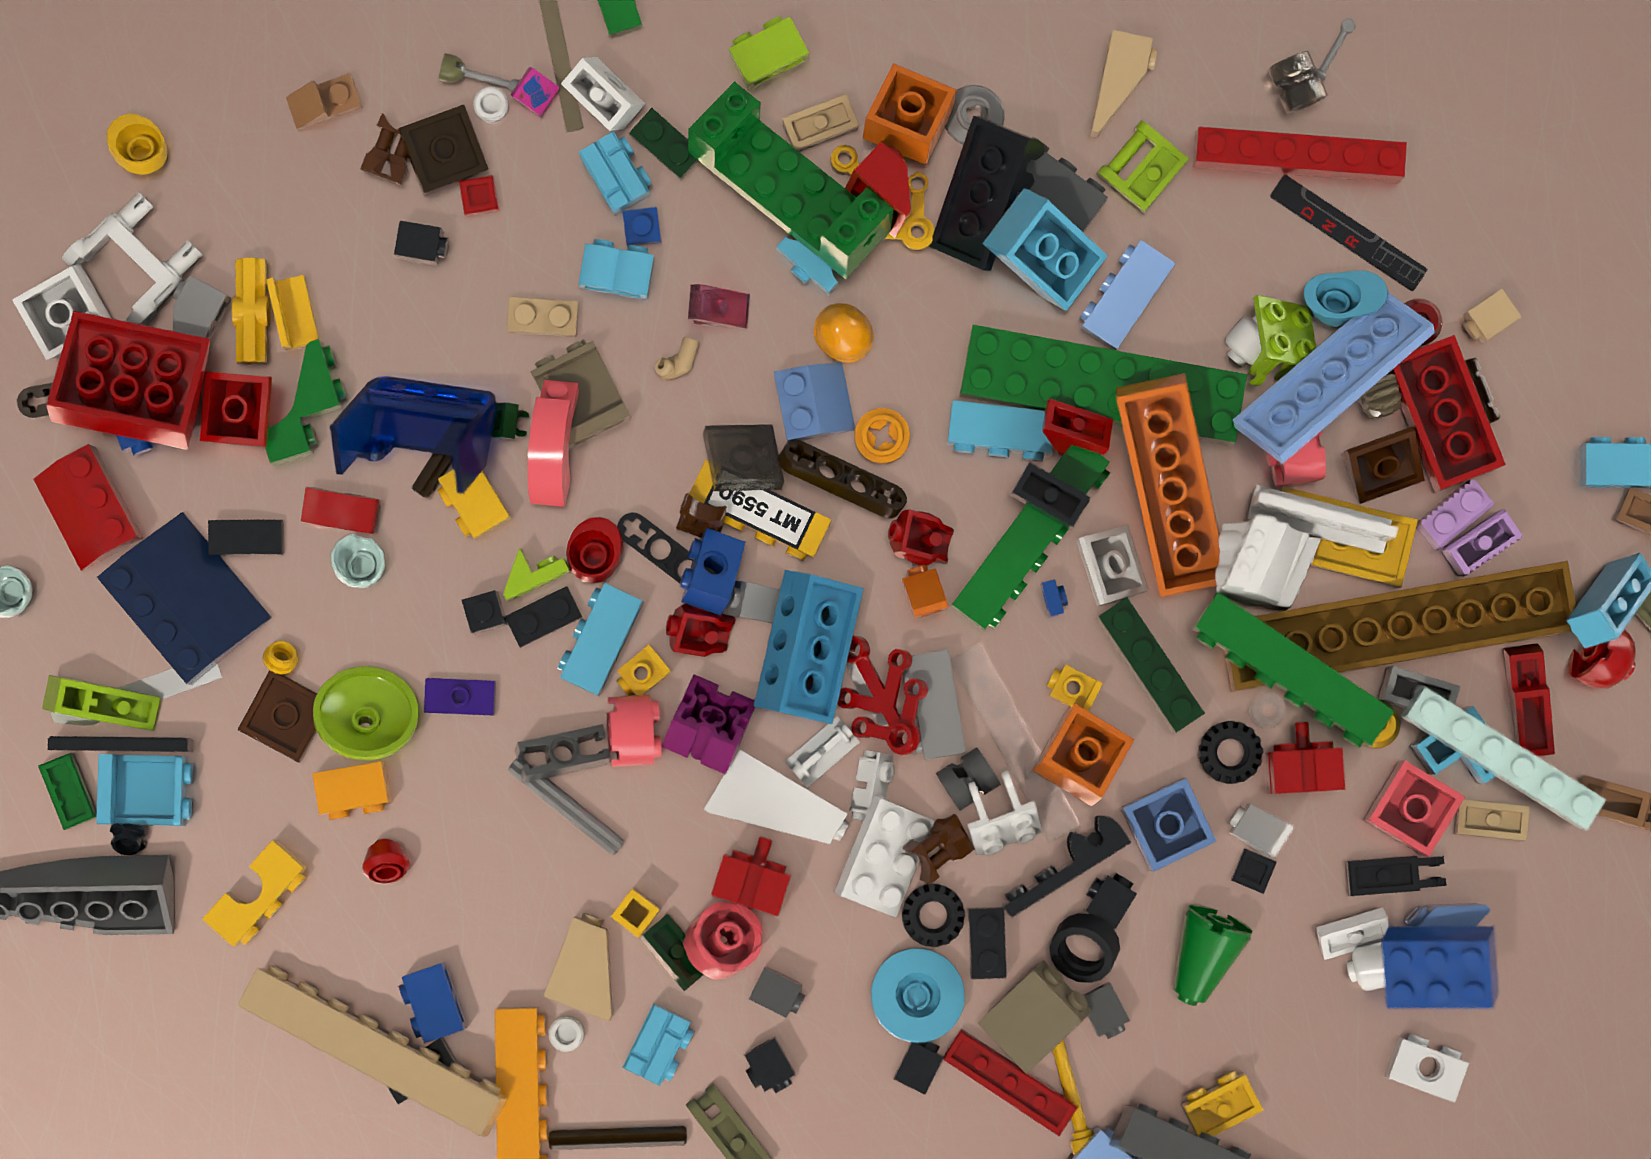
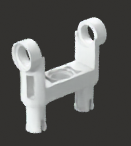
(119, 229)

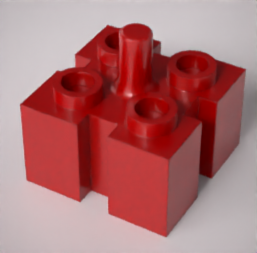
(1304, 765)
(752, 879)

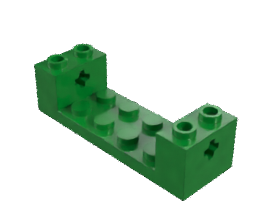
(787, 184)

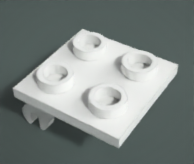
(994, 834)

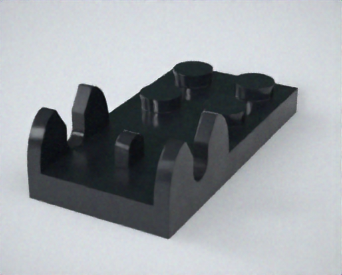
(983, 189)
(1085, 854)

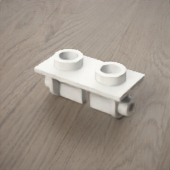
(822, 752)
(877, 771)

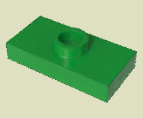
(67, 791)

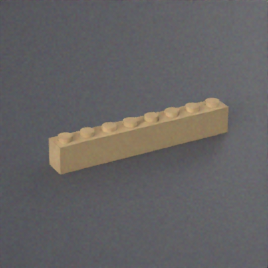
(373, 1051)

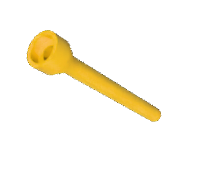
(1082, 1133)

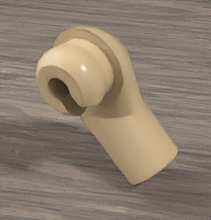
(678, 364)

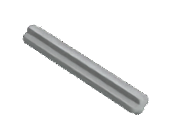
(570, 809)

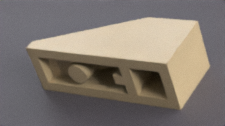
(1123, 70)

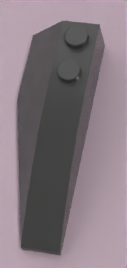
(93, 892)

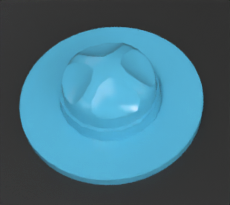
(917, 995)

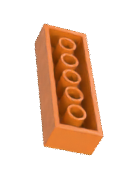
(1171, 483)

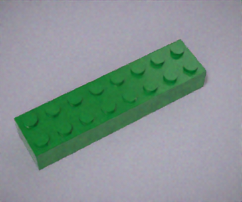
(1031, 369)

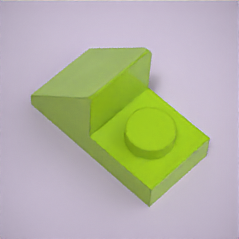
(524, 580)

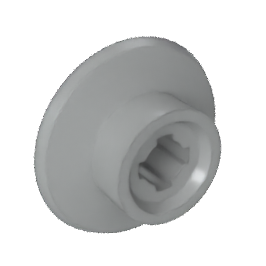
(967, 99)

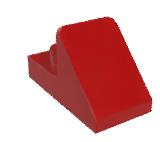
(1070, 426)

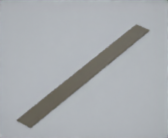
(560, 63)

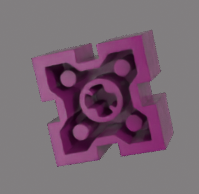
(709, 724)

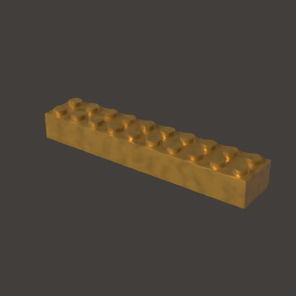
(1426, 620)

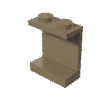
(598, 401)

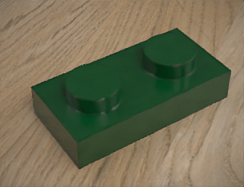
(664, 143)
(666, 944)

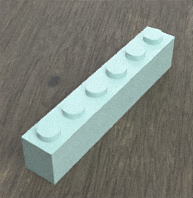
(1503, 758)

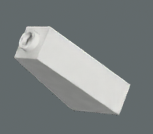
(771, 800)

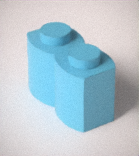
(616, 270)

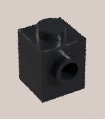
(1110, 898)
(769, 1066)

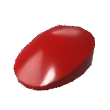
(594, 550)

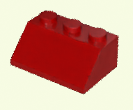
(87, 507)

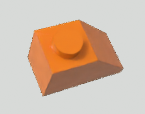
(924, 592)

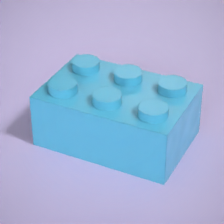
(1045, 249)

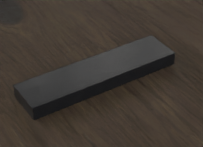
(143, 744)

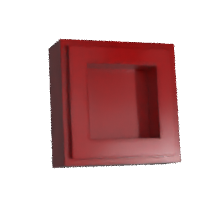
(479, 195)

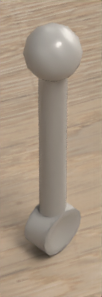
(1347, 26)

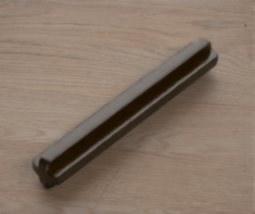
(617, 1138)

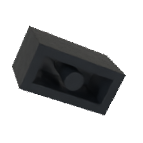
(1050, 496)
(987, 942)

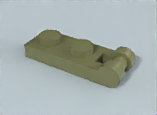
(726, 1128)

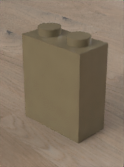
(1035, 1016)

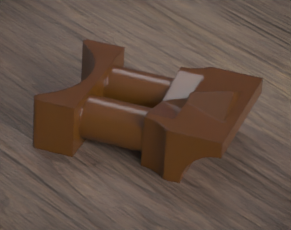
(380, 161)
(698, 516)
(953, 845)

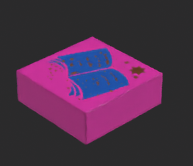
(534, 91)

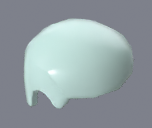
(357, 561)
(14, 591)

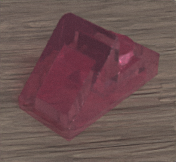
(718, 307)

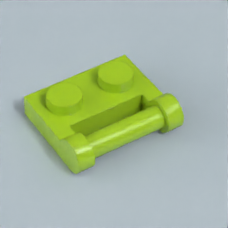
(1151, 174)

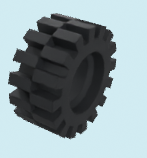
(1250, 761)
(953, 923)

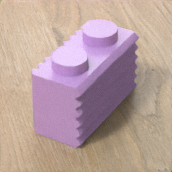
(1454, 514)
(1482, 543)

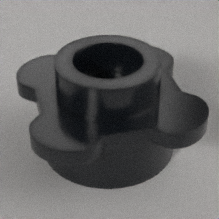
(127, 838)

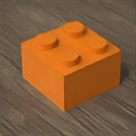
(909, 113)
(1083, 754)

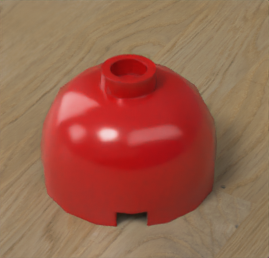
(1604, 663)

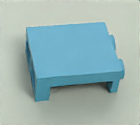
(143, 790)

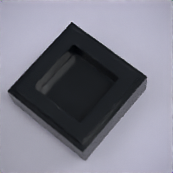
(1253, 871)

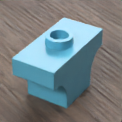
(807, 265)

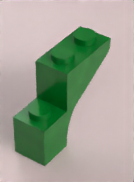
(315, 396)

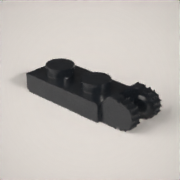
(1391, 875)

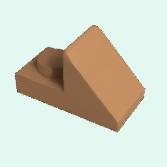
(323, 101)

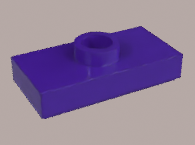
(459, 696)

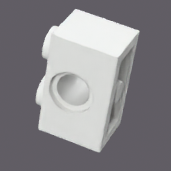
(603, 93)
(1446, 1078)

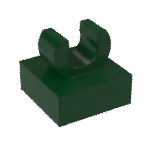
(506, 421)

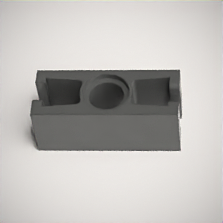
(557, 767)

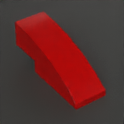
(1529, 698)

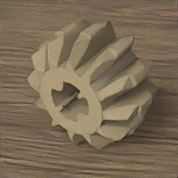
(1382, 397)

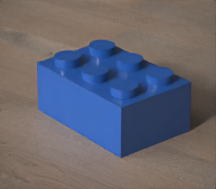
(1440, 967)

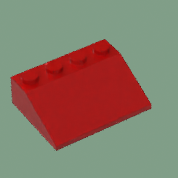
(129, 380)

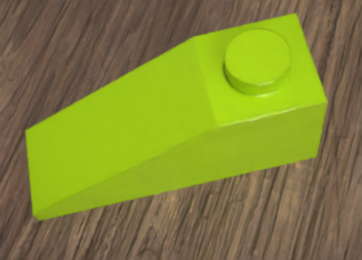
(100, 703)

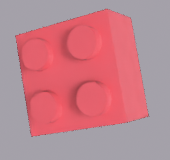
(1414, 808)

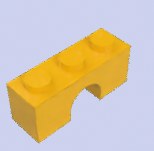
(278, 872)

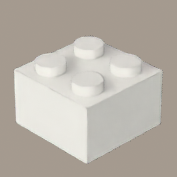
(51, 304)

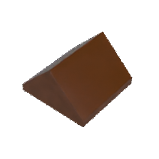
(1384, 465)

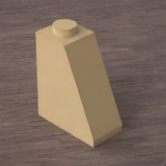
(583, 969)

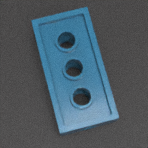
(808, 646)

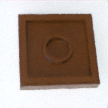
(281, 716)

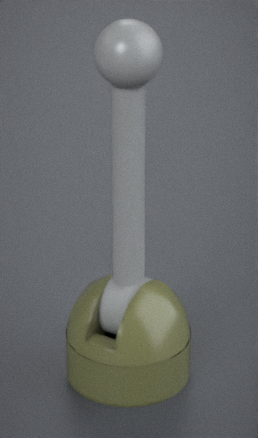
(454, 69)

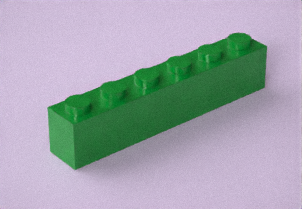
(1024, 544)
(1293, 670)

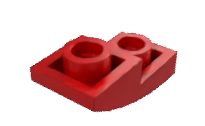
(339, 510)

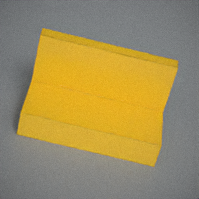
(293, 312)

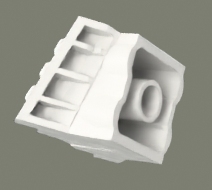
(1263, 562)

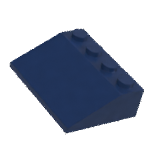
(184, 598)

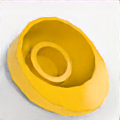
(136, 144)

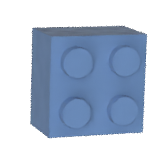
(1168, 824)

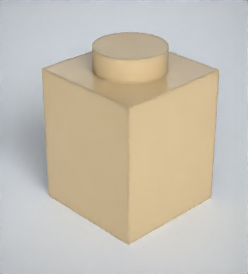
(1490, 317)

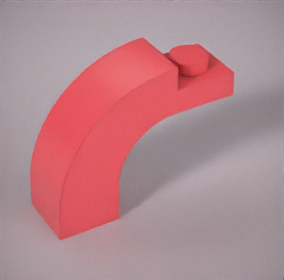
(549, 443)

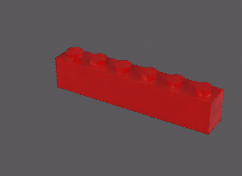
(1299, 154)

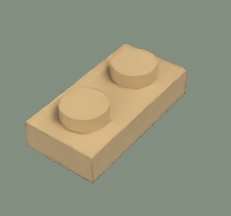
(820, 122)
(542, 316)
(1492, 820)

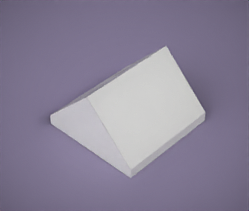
(1111, 565)

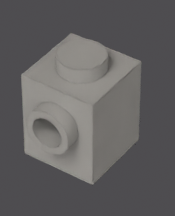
(753, 601)

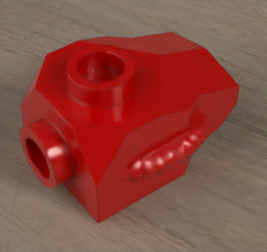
(920, 537)
(698, 631)

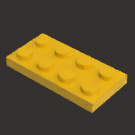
(1382, 568)

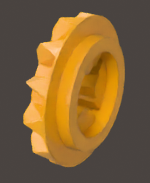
(877, 420)

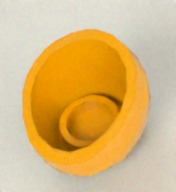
(843, 332)

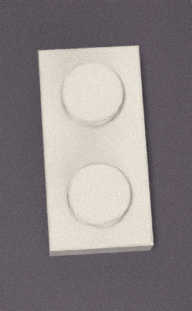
(1349, 933)

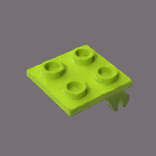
(1284, 336)

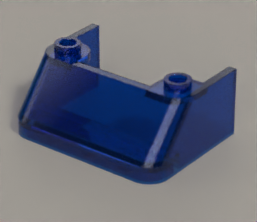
(417, 418)

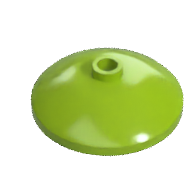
(368, 697)

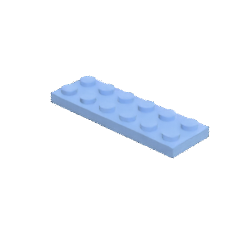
(1332, 378)

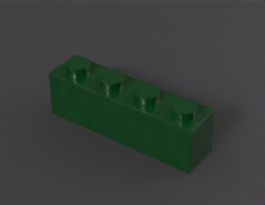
(1150, 665)

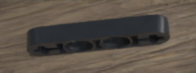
(677, 554)

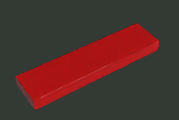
(1010, 1082)

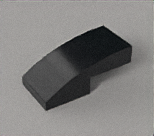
(245, 537)

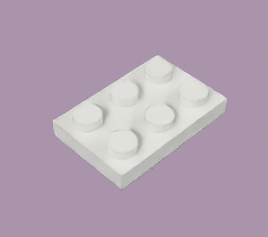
(878, 866)

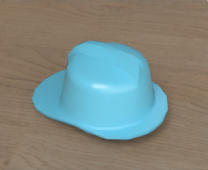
(1344, 295)

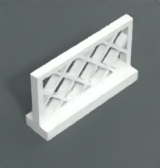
(1323, 519)

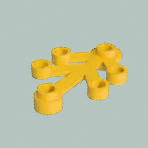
(914, 219)

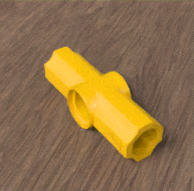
(251, 311)

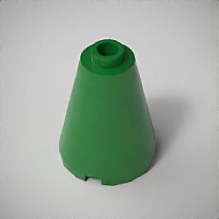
(1207, 952)

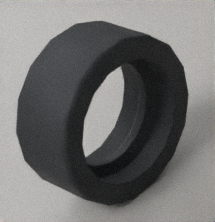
(1078, 968)

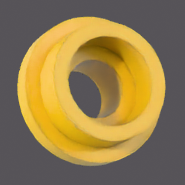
(283, 651)

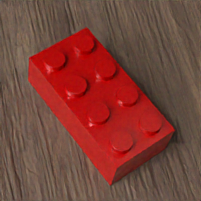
(1446, 415)

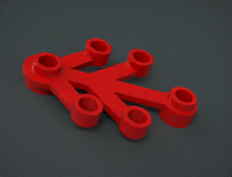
(885, 699)

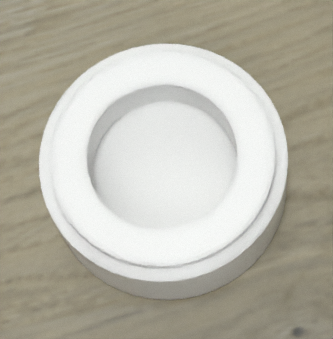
(491, 104)
(566, 1033)

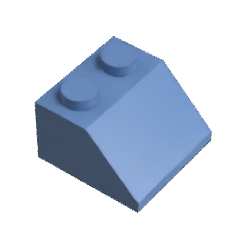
(814, 401)
(1447, 915)

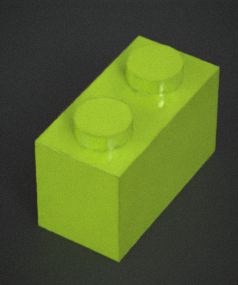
(768, 52)

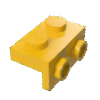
(1222, 1105)

